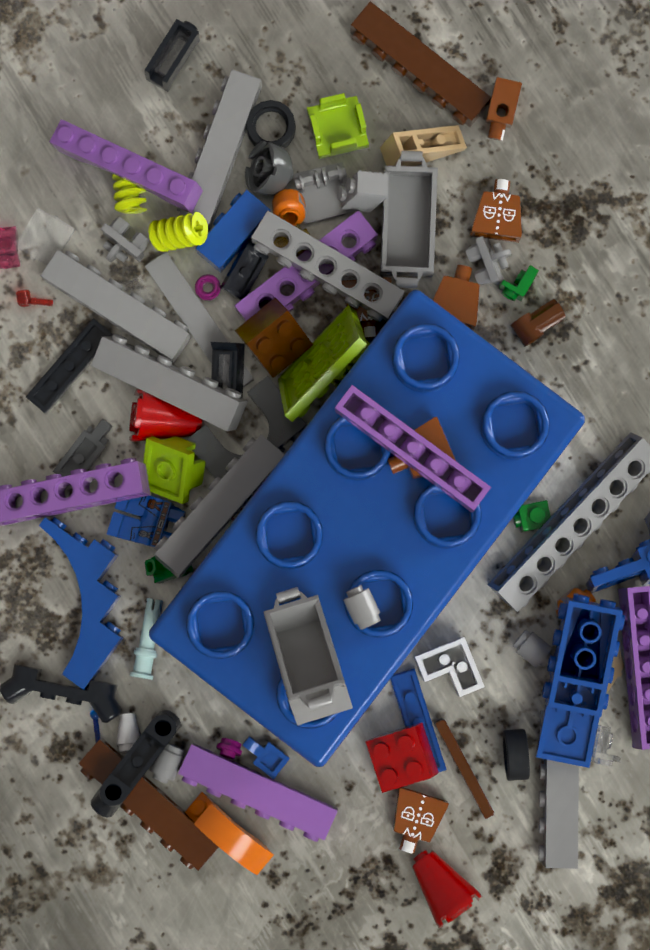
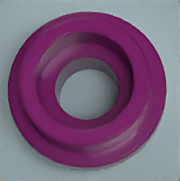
(207, 279)
(229, 748)

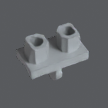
(133, 247)
(483, 250)

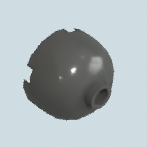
(269, 169)

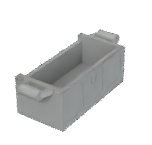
(409, 221)
(306, 657)

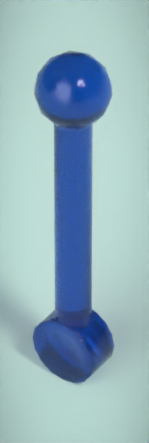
(94, 716)

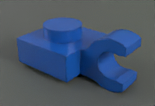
(268, 758)

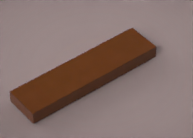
(464, 768)

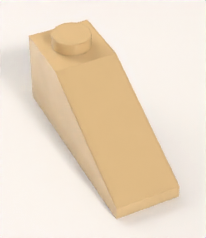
(432, 141)

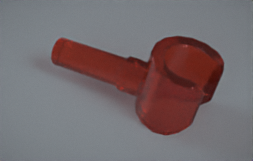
(24, 299)

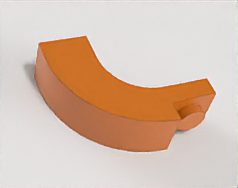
(228, 834)

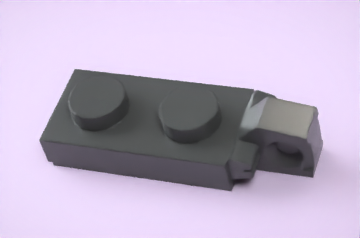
(85, 449)

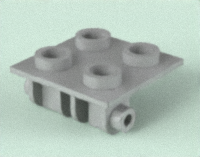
(320, 191)

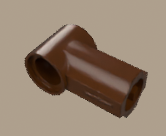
(531, 326)

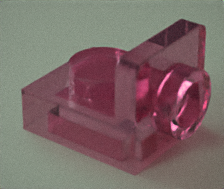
(9, 248)

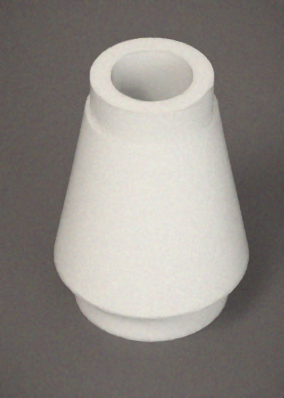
(127, 732)

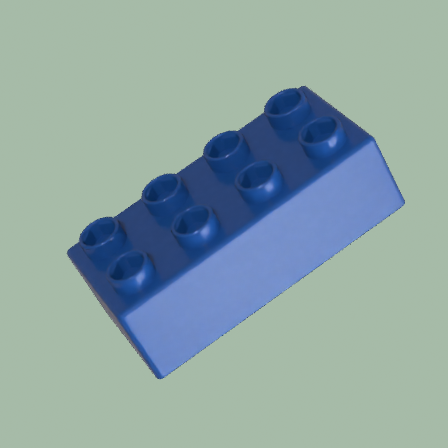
(343, 521)

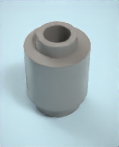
(362, 607)
(533, 649)
(167, 763)

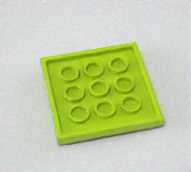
(322, 363)

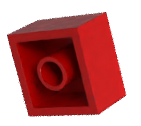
(402, 757)

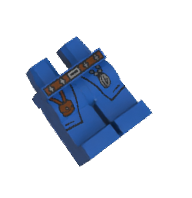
(153, 521)

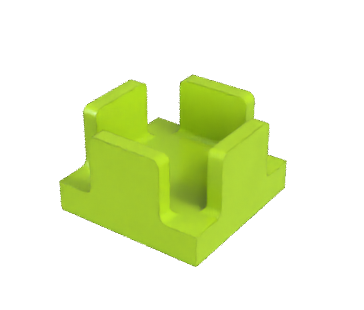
(338, 125)
(172, 467)

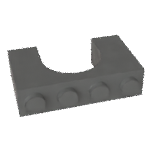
(281, 429)

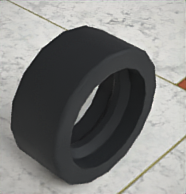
(271, 106)
(516, 754)

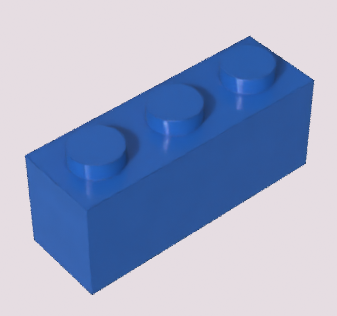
(232, 230)

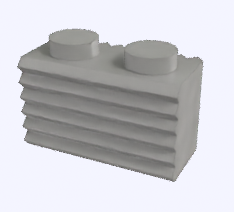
(363, 191)

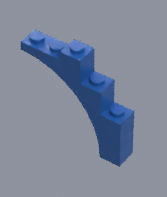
(90, 564)

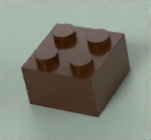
(274, 337)

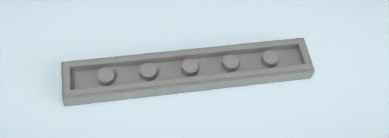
(188, 306)

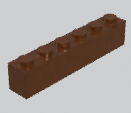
(419, 64)
(154, 808)

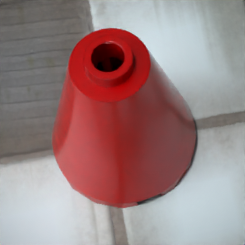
(159, 419)
(443, 887)

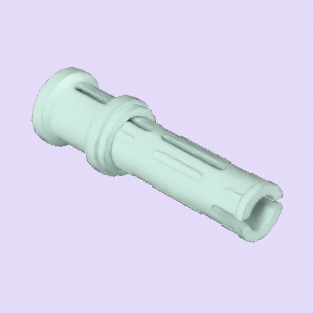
(145, 653)

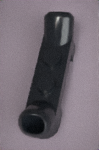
(27, 679)
(135, 763)

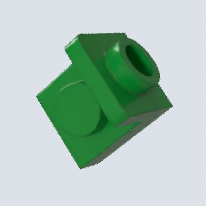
(523, 280)
(532, 516)

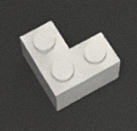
(452, 659)

